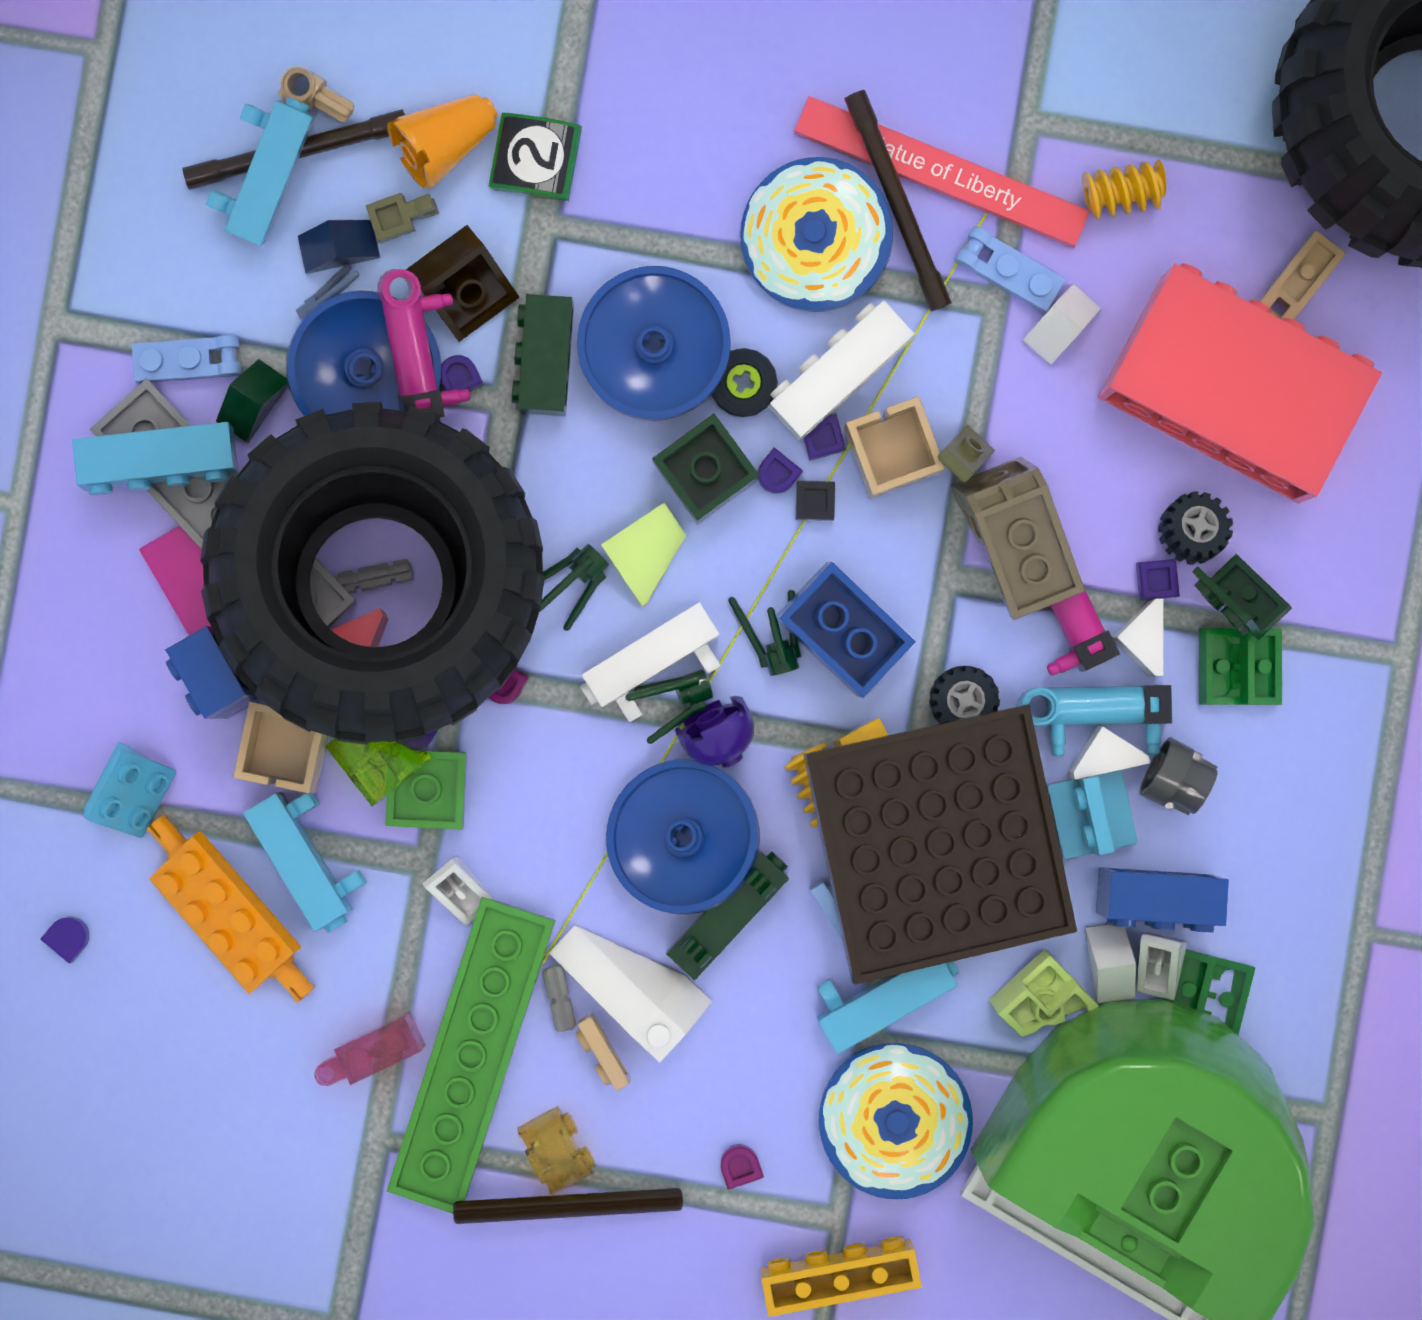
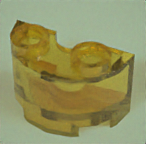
(554, 1151)

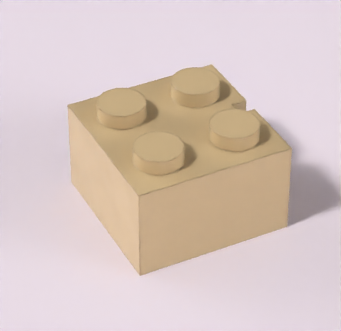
(894, 450)
(279, 749)

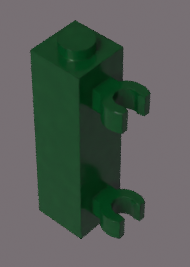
(720, 925)

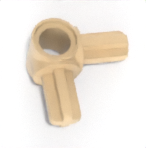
(317, 95)

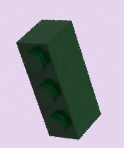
(543, 355)

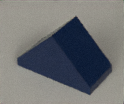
(338, 244)

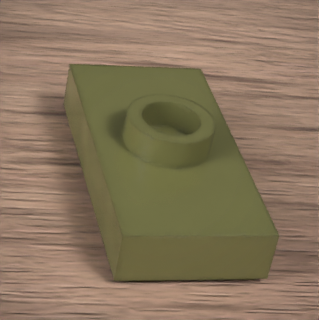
(965, 454)

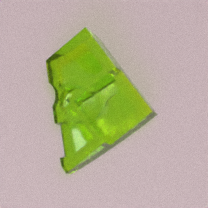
(377, 766)

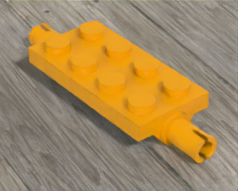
(225, 912)

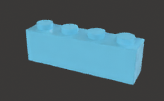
(155, 457)

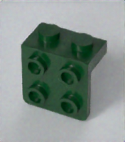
(1246, 598)

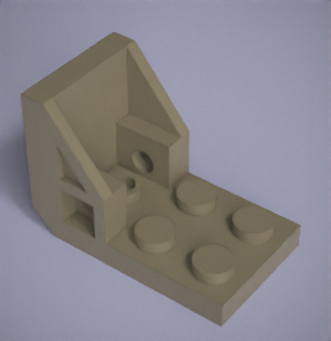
(1021, 535)

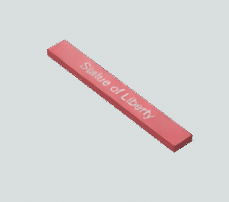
(948, 174)

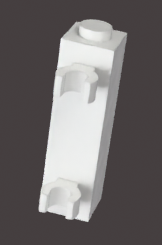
(650, 656)

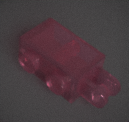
(372, 1051)

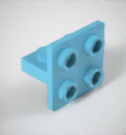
(128, 791)
(1092, 815)

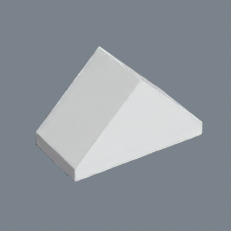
(1061, 324)
(1143, 638)
(1104, 754)
(457, 889)
(1111, 963)
(1160, 965)

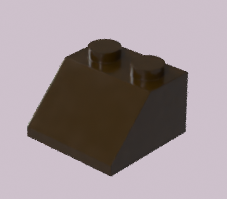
(472, 278)

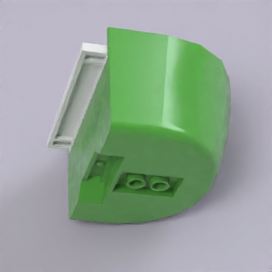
(1153, 1161)

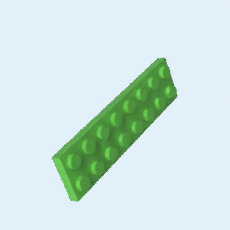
(471, 1055)

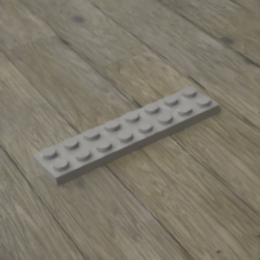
(194, 504)

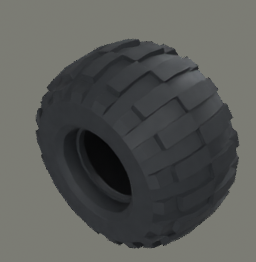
(1335, 126)
(354, 470)

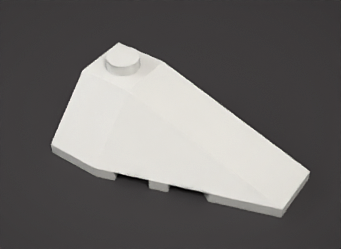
(640, 994)

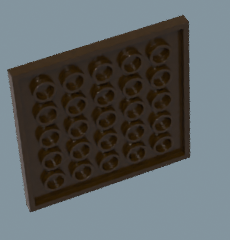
(940, 843)

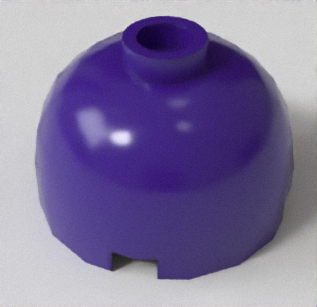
(718, 733)

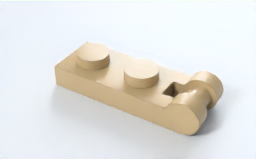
(1303, 275)

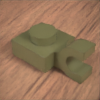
(394, 216)

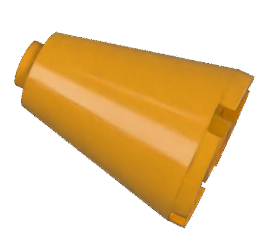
(441, 136)

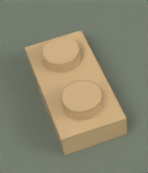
(610, 1066)

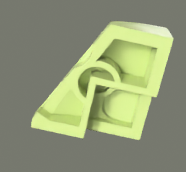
(645, 551)
(1040, 996)

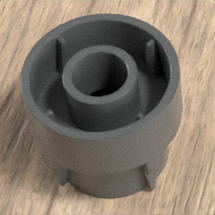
(1179, 778)

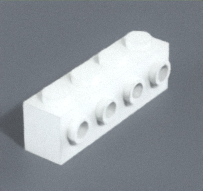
(841, 370)

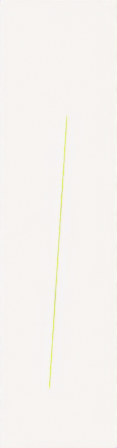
(761, 593)

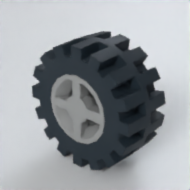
(1207, 522)
(980, 694)

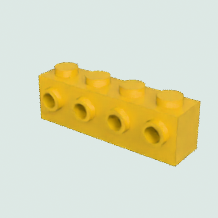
(840, 1277)

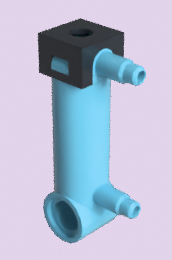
(1103, 706)

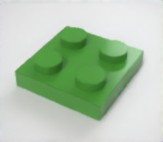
(431, 795)

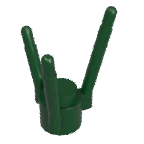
(586, 565)
(779, 655)
(690, 689)

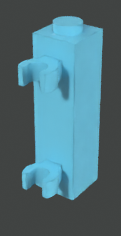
(269, 171)
(299, 861)
(881, 1003)

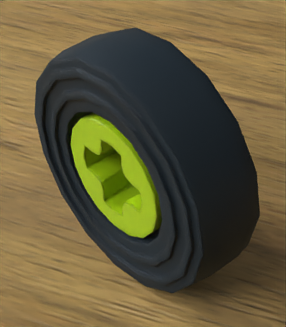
(761, 375)

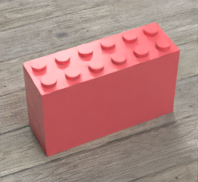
(1240, 383)

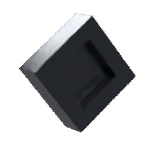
(815, 500)

